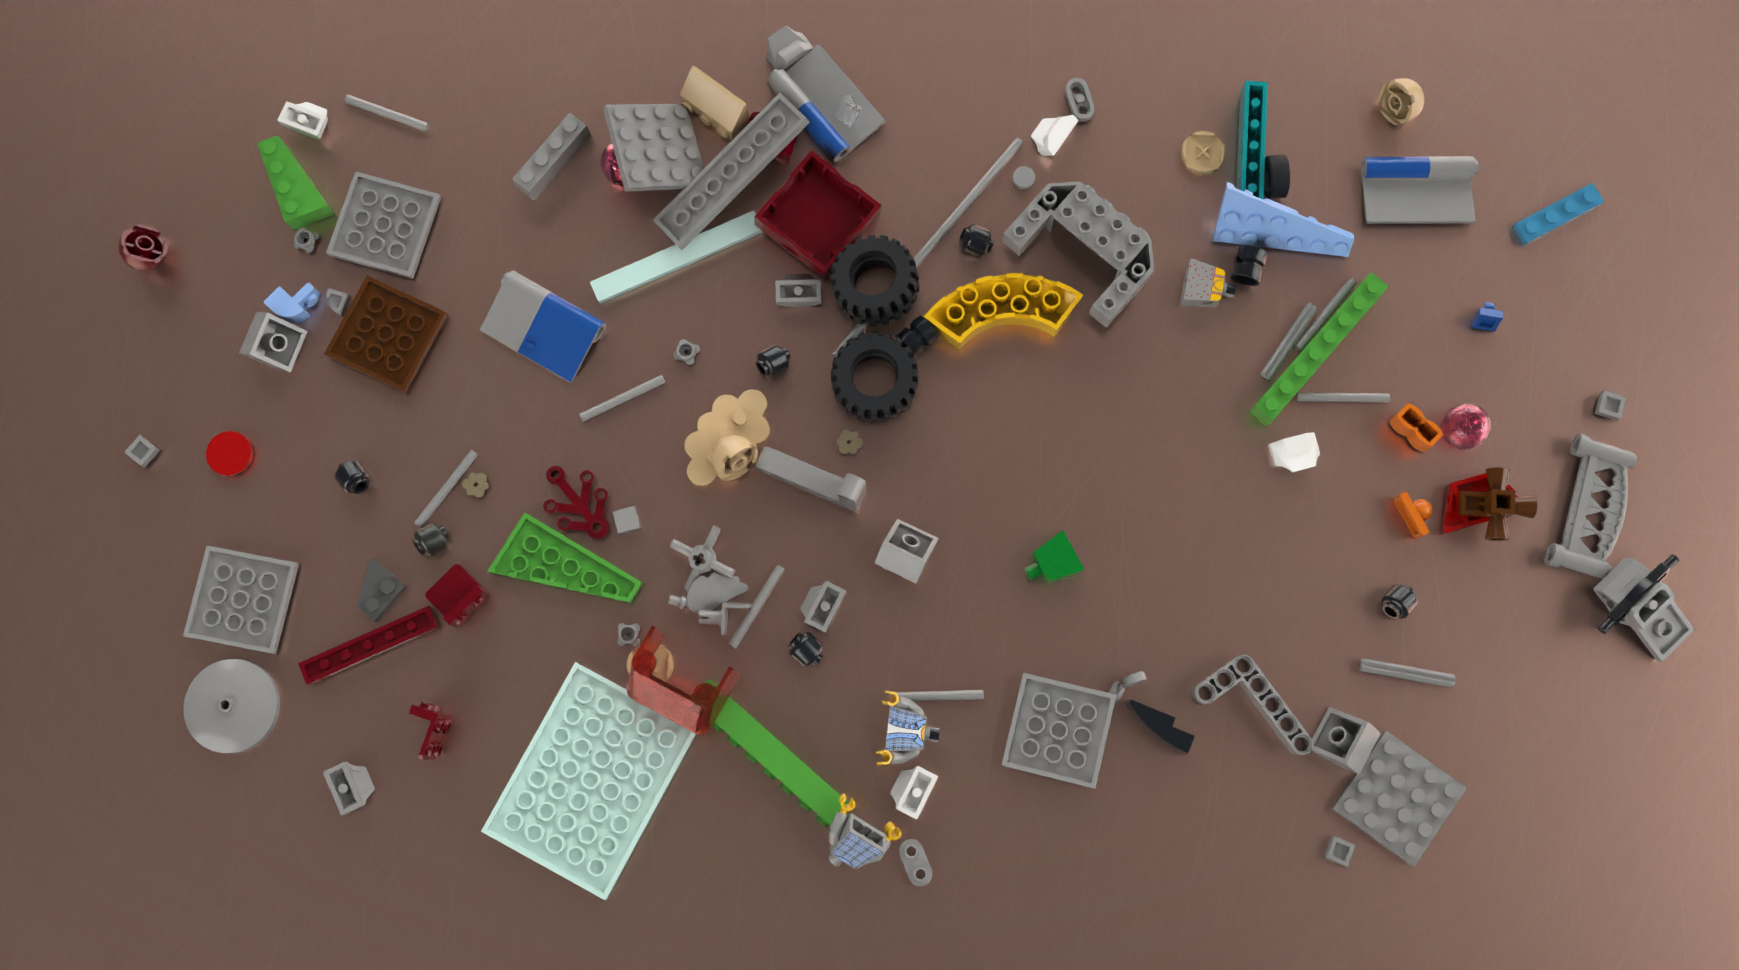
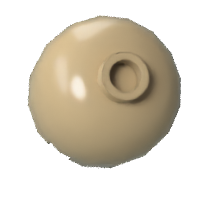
(1401, 100)
(732, 456)

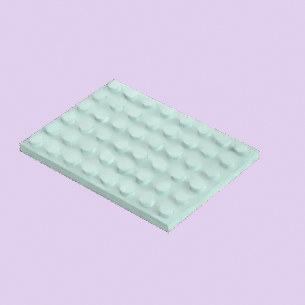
(589, 782)

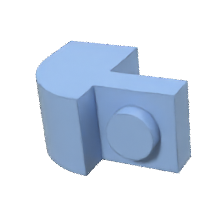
(293, 308)

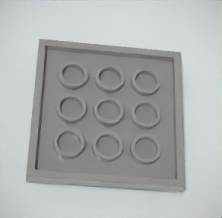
(653, 145)
(383, 225)
(241, 599)
(1059, 730)
(1399, 798)

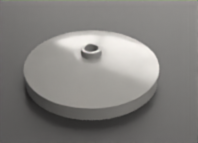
(251, 710)

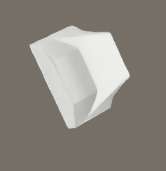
(304, 119)
(1052, 133)
(1295, 452)
(913, 790)

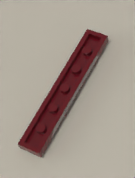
(368, 645)

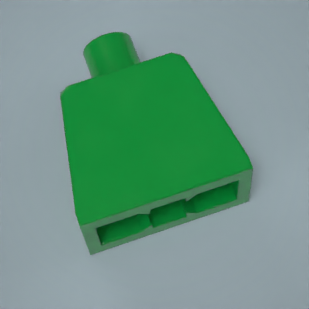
(1054, 560)

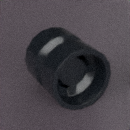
(1248, 266)
(919, 333)

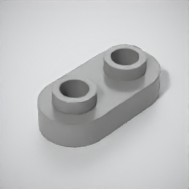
(1079, 101)
(915, 862)

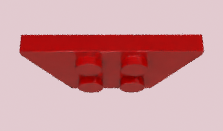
(1451, 519)

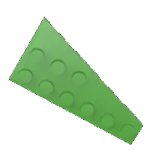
(549, 558)

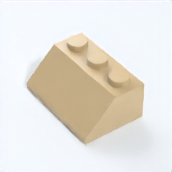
(714, 104)

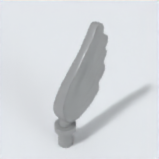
(709, 592)

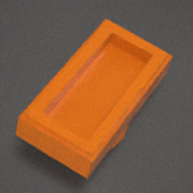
(1414, 513)

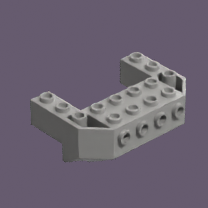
(1097, 226)

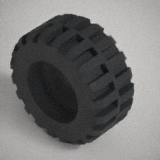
(869, 254)
(864, 349)

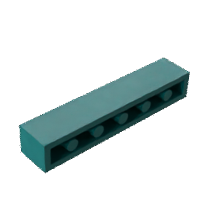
(1252, 137)

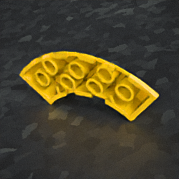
(1000, 302)

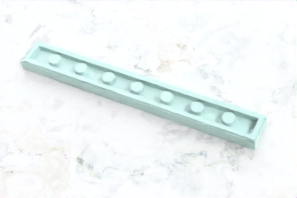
(675, 258)

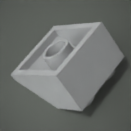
(273, 341)
(906, 550)
(1344, 740)

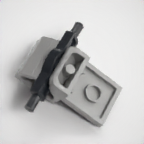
(1646, 604)

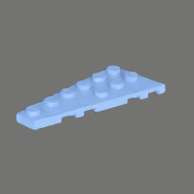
(1269, 224)

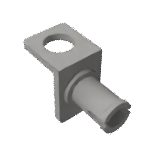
(720, 617)

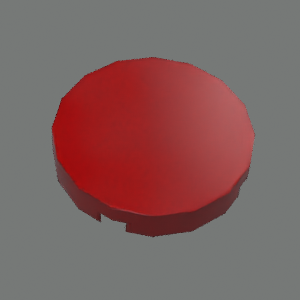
(229, 453)

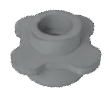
(299, 238)
(682, 347)
(624, 629)

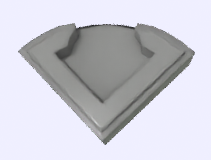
(337, 301)

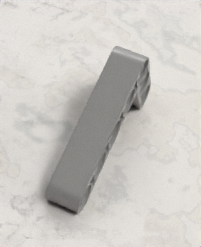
(844, 492)
(1259, 700)

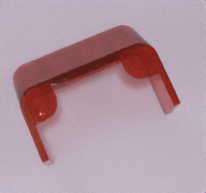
(691, 712)

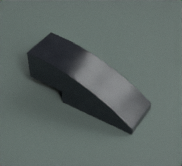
(1160, 726)

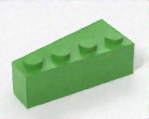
(294, 190)

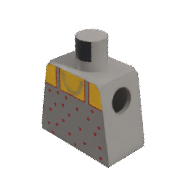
(1204, 285)

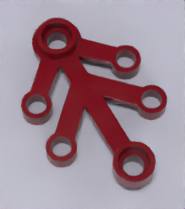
(579, 505)

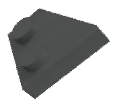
(378, 590)

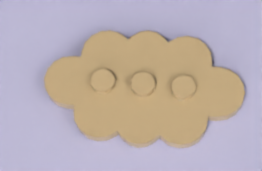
(727, 418)

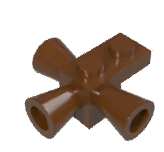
(1496, 504)

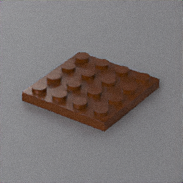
(386, 334)

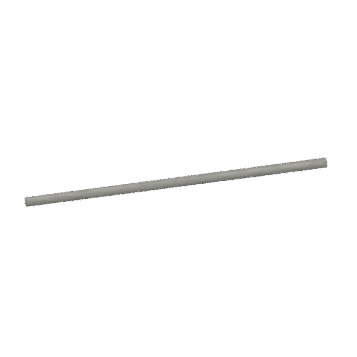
(952, 219)

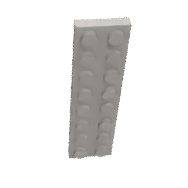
(731, 171)

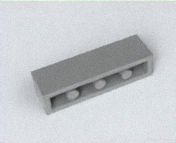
(552, 156)

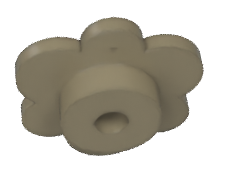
(856, 443)
(469, 484)

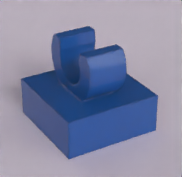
(1487, 318)

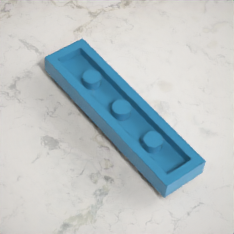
(1558, 213)

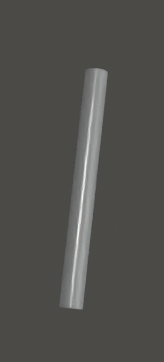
(387, 113)
(1325, 314)
(624, 397)
(1343, 397)
(446, 488)
(756, 606)
(943, 695)

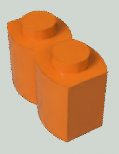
(1419, 431)

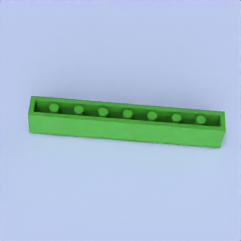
(1318, 349)
(778, 761)

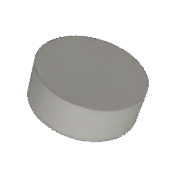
(1023, 178)
(1134, 679)

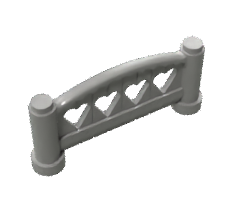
(1572, 551)

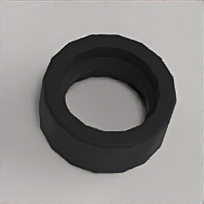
(1276, 176)

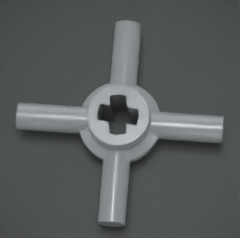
(709, 555)

